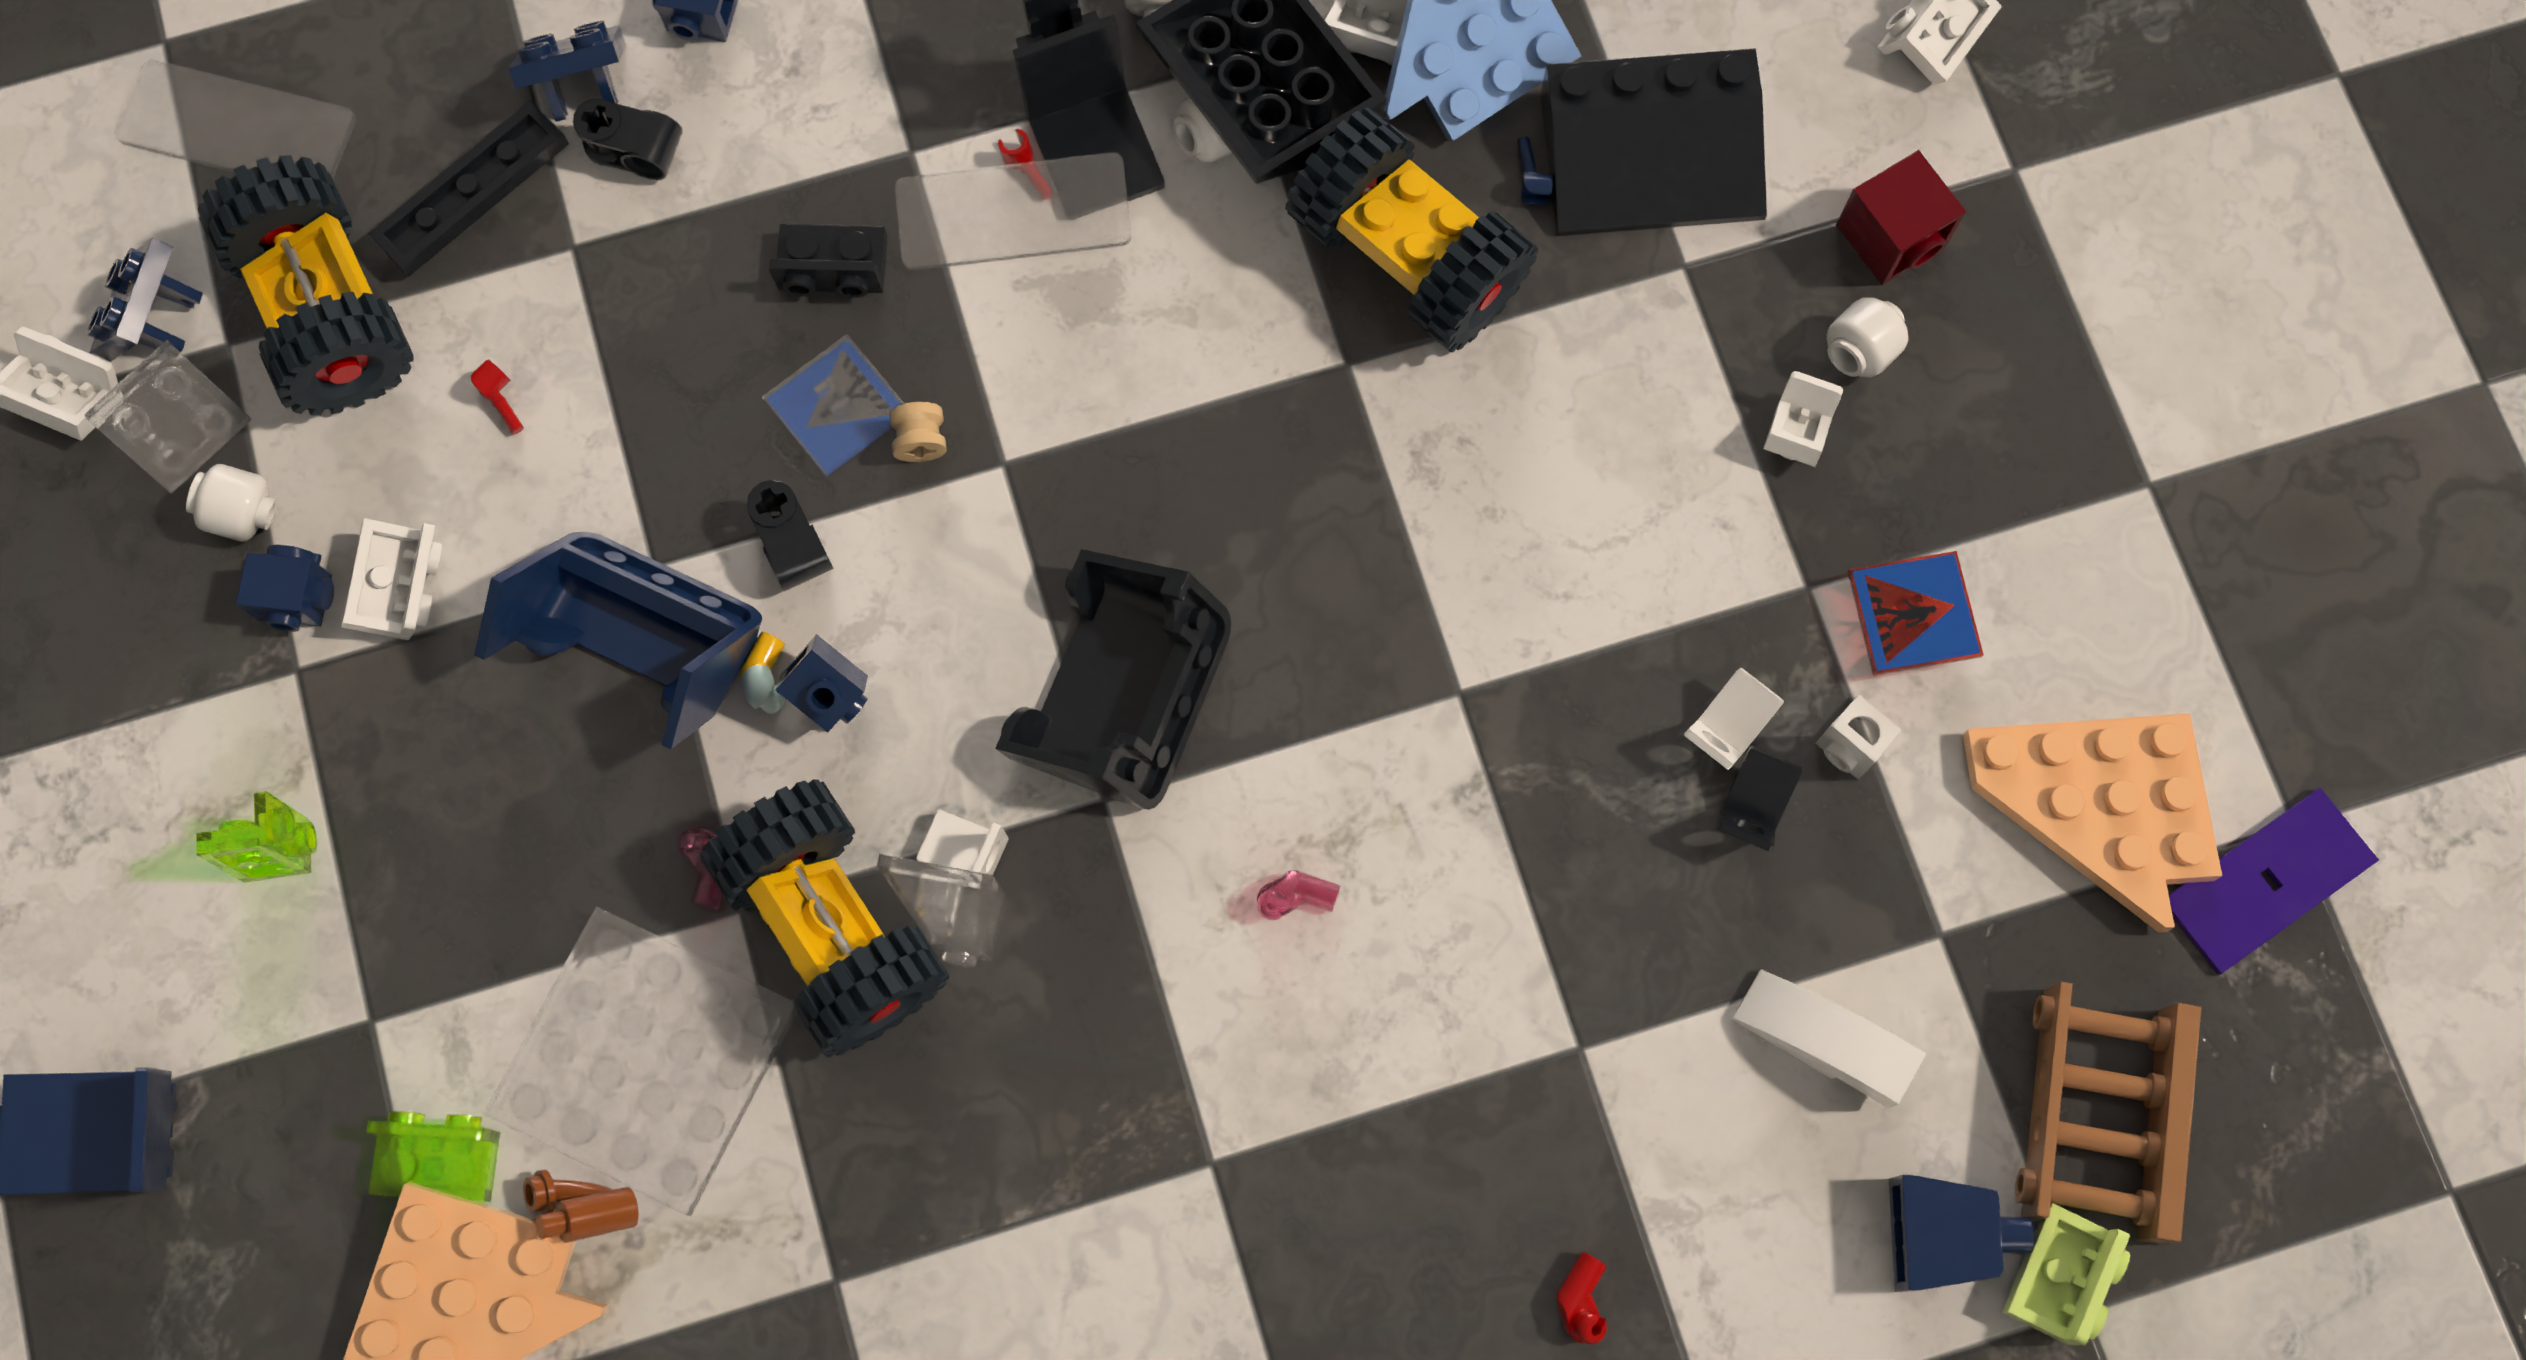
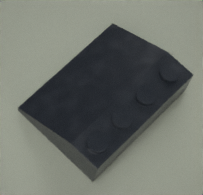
(1262, 76)
(1655, 141)

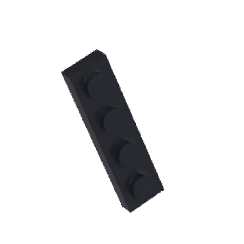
(469, 188)

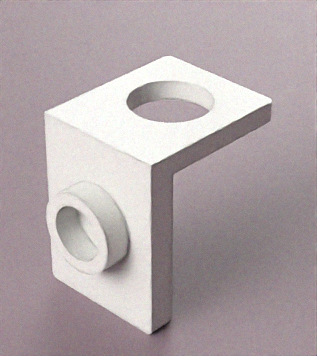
(1734, 718)
(1850, 750)
(963, 844)

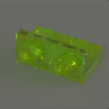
(269, 848)
(446, 1157)

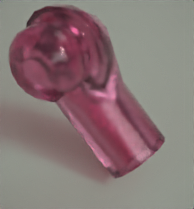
(691, 843)

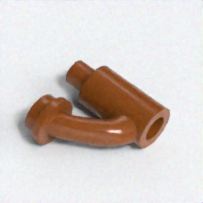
(581, 1209)

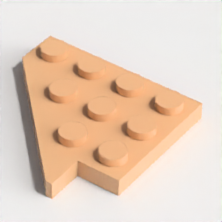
(2108, 799)
(465, 1285)

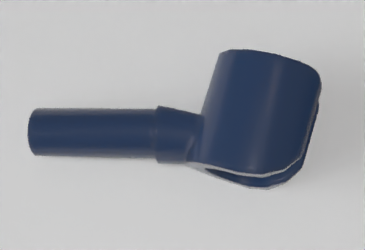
(1535, 186)

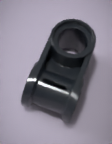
(627, 137)
(788, 540)

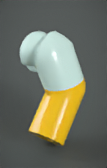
(757, 675)

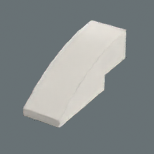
(1830, 1038)

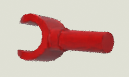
(1022, 154)
(489, 382)

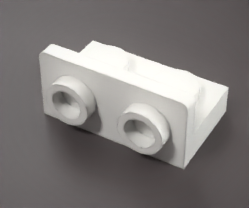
(1938, 33)

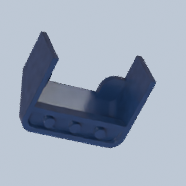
(629, 612)

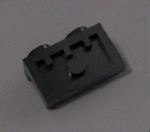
(830, 259)

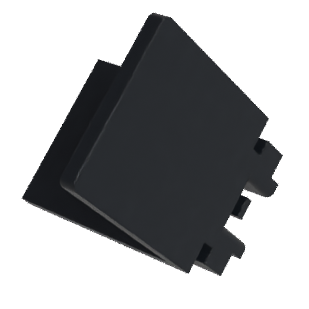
(1078, 91)

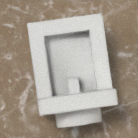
(1803, 418)

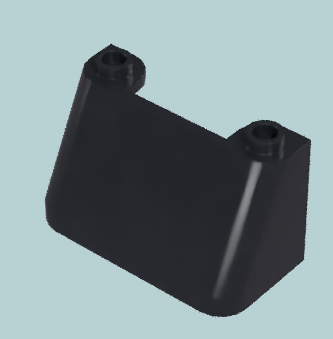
(1126, 680)

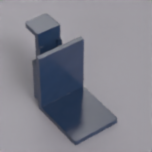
(86, 1132)

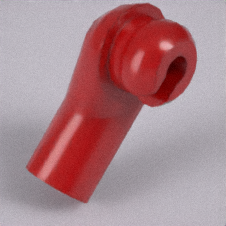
(1577, 1302)

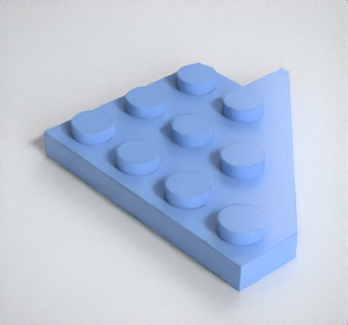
(1473, 57)

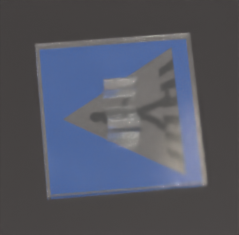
(834, 404)

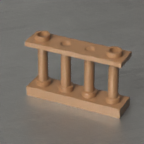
(2165, 1092)

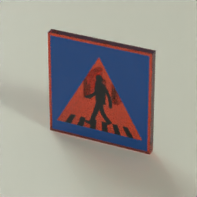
(1915, 613)

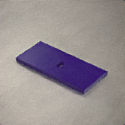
(2307, 855)

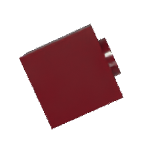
(1900, 217)

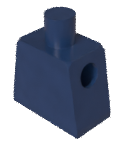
(1950, 1233)

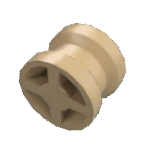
(917, 432)

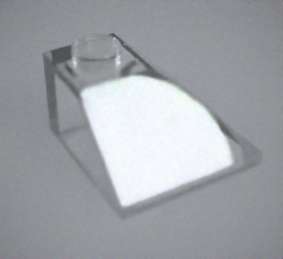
(950, 905)

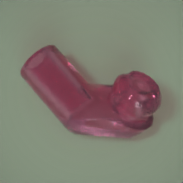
(1293, 890)

